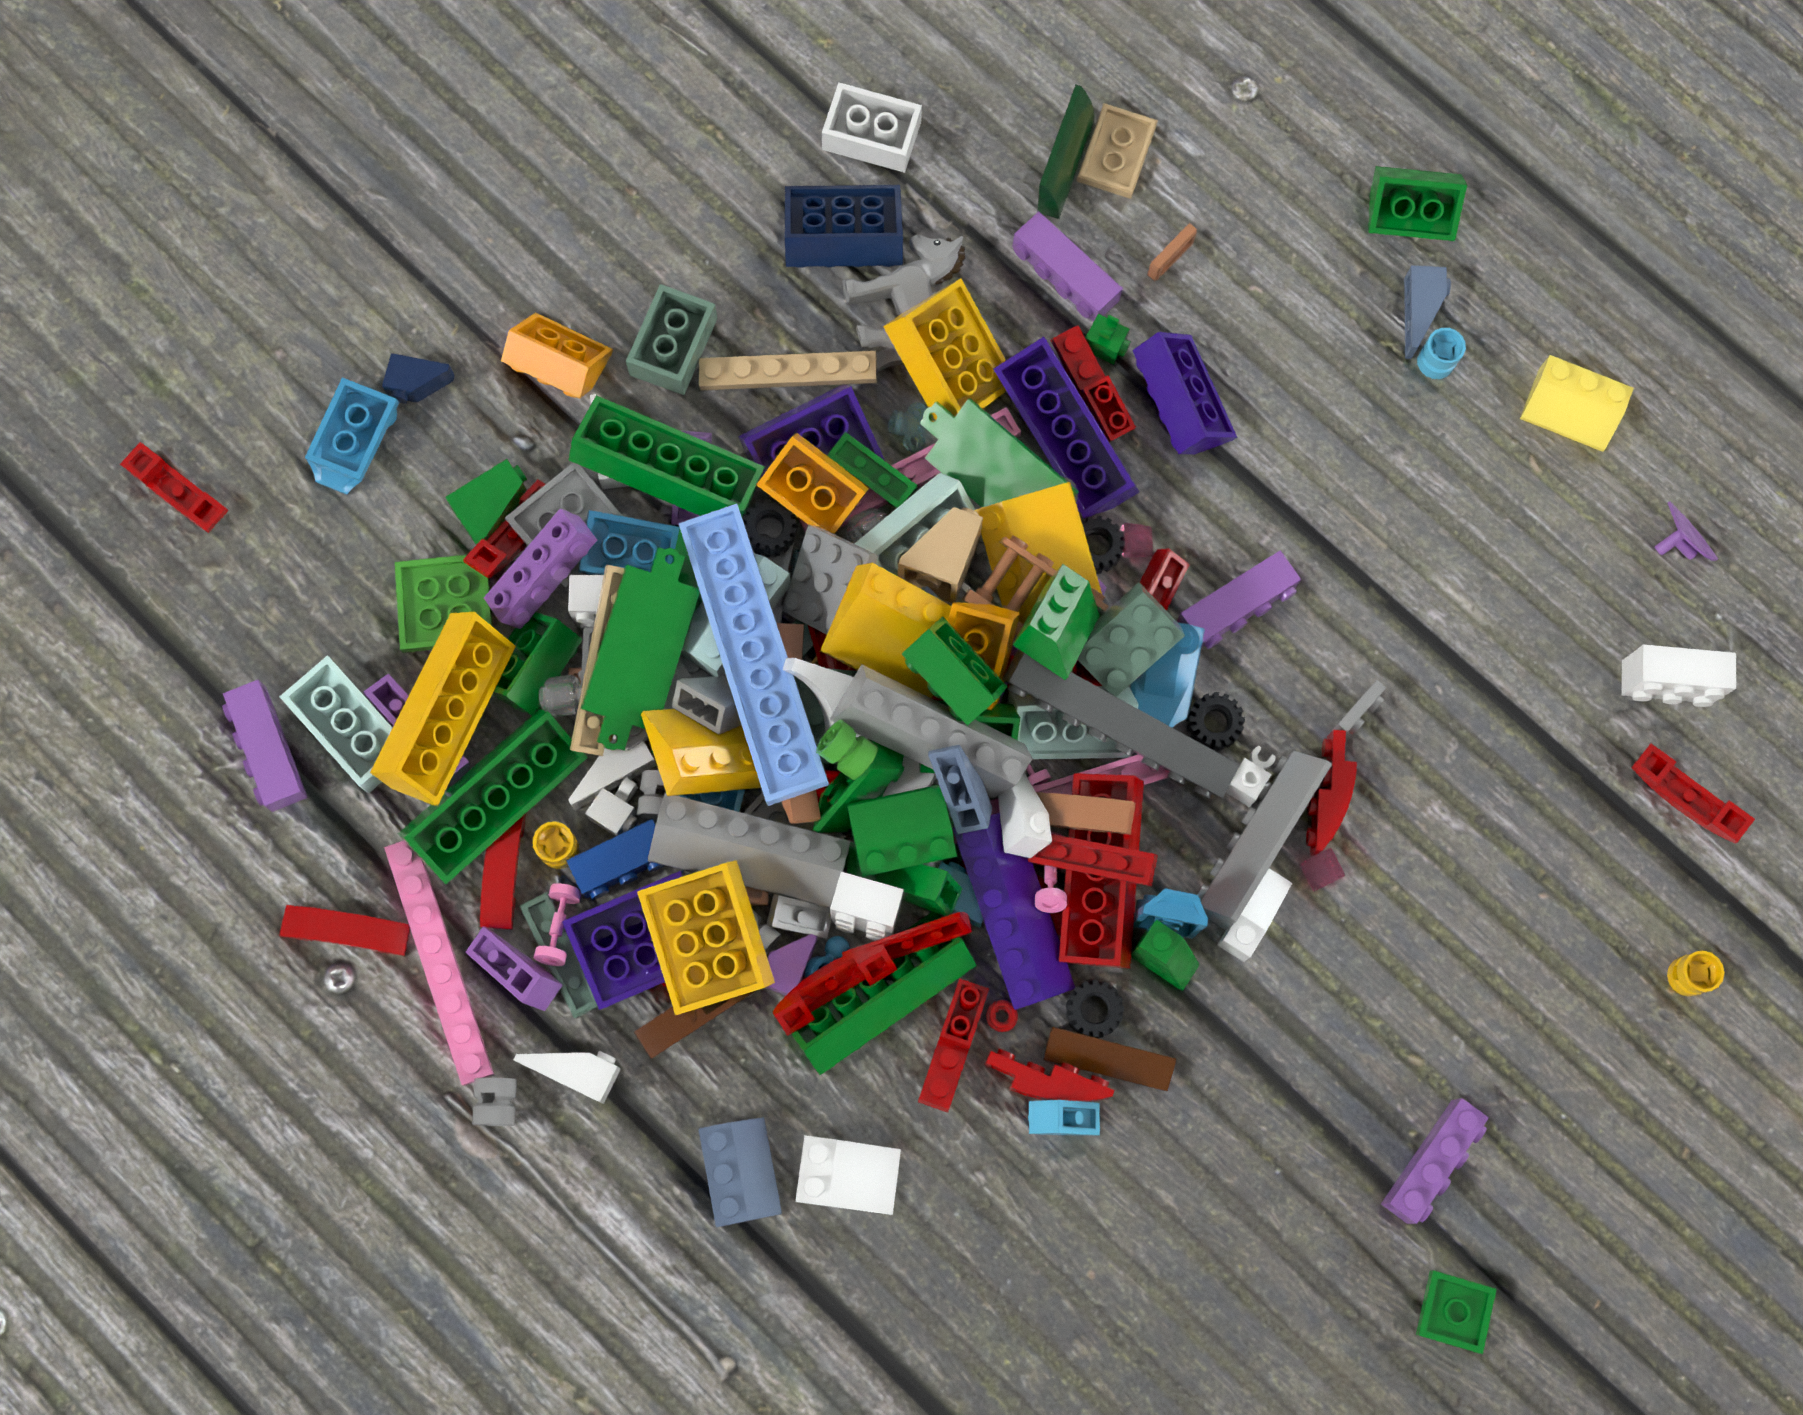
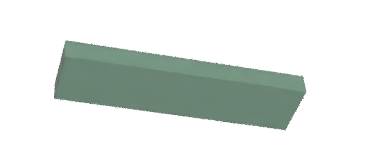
(575, 987)

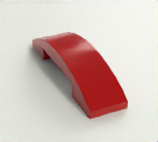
(174, 488)
(501, 547)
(1690, 797)
(500, 878)
(345, 929)
(829, 982)

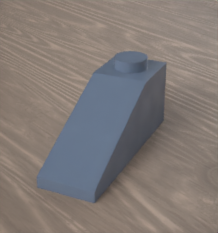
(1423, 295)
(961, 789)

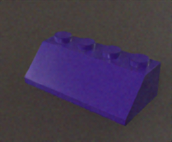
(1183, 393)

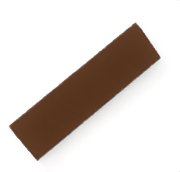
(1109, 1059)

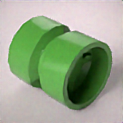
(851, 752)

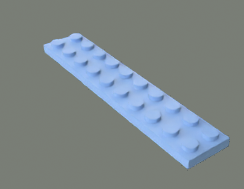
(753, 655)

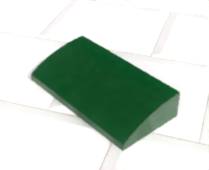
(1066, 154)

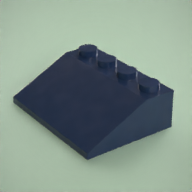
(843, 226)

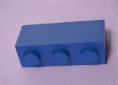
(614, 861)

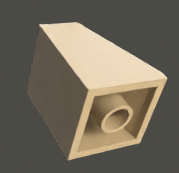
(943, 554)

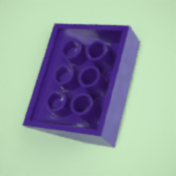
(818, 421)
(616, 947)

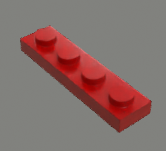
(1098, 860)

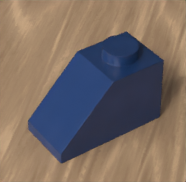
(415, 378)

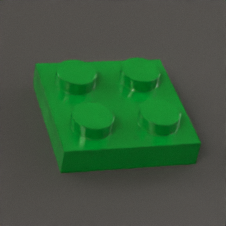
(1456, 1311)

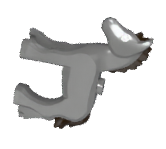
(906, 287)

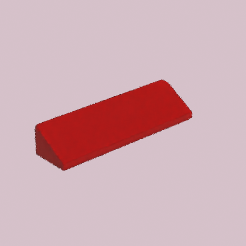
(1164, 575)
(922, 936)

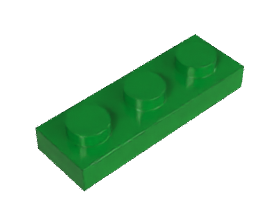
(872, 470)

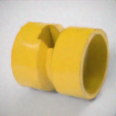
(555, 844)
(1695, 973)

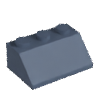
(740, 1171)

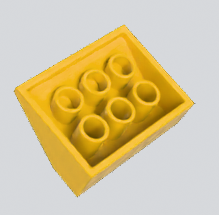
(948, 349)
(1049, 526)
(880, 621)
(697, 758)
(706, 937)

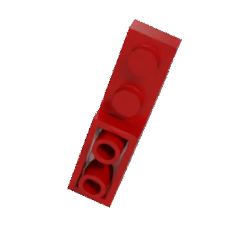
(1092, 384)
(1330, 804)
(953, 1045)
(1061, 1083)

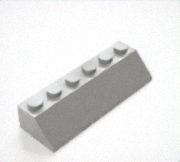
(918, 724)
(1262, 837)
(768, 852)

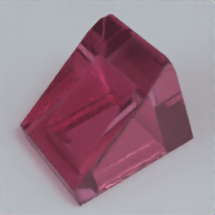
(1137, 540)
(1322, 869)

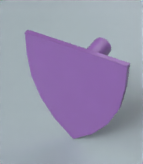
(1685, 539)

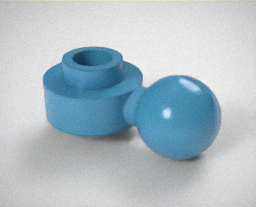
(833, 950)

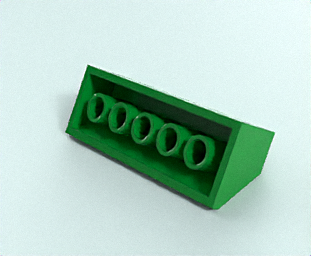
(662, 460)
(492, 796)
(868, 1010)

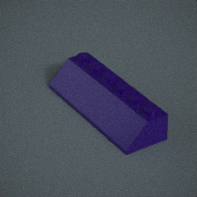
(1066, 428)
(1018, 931)

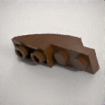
(670, 1028)

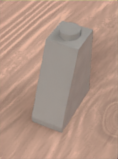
(707, 702)

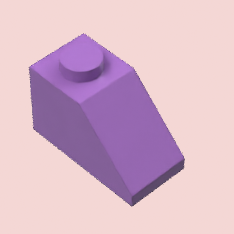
(789, 964)

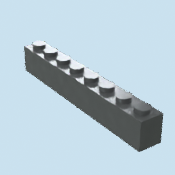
(1124, 724)

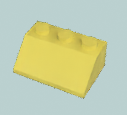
(1576, 403)

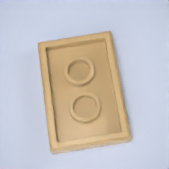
(1117, 151)

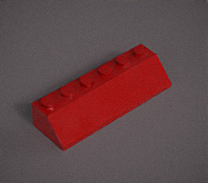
(1101, 909)

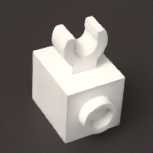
(1250, 778)
(612, 810)

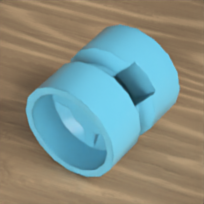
(1441, 353)

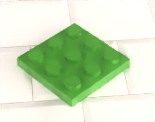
(430, 592)

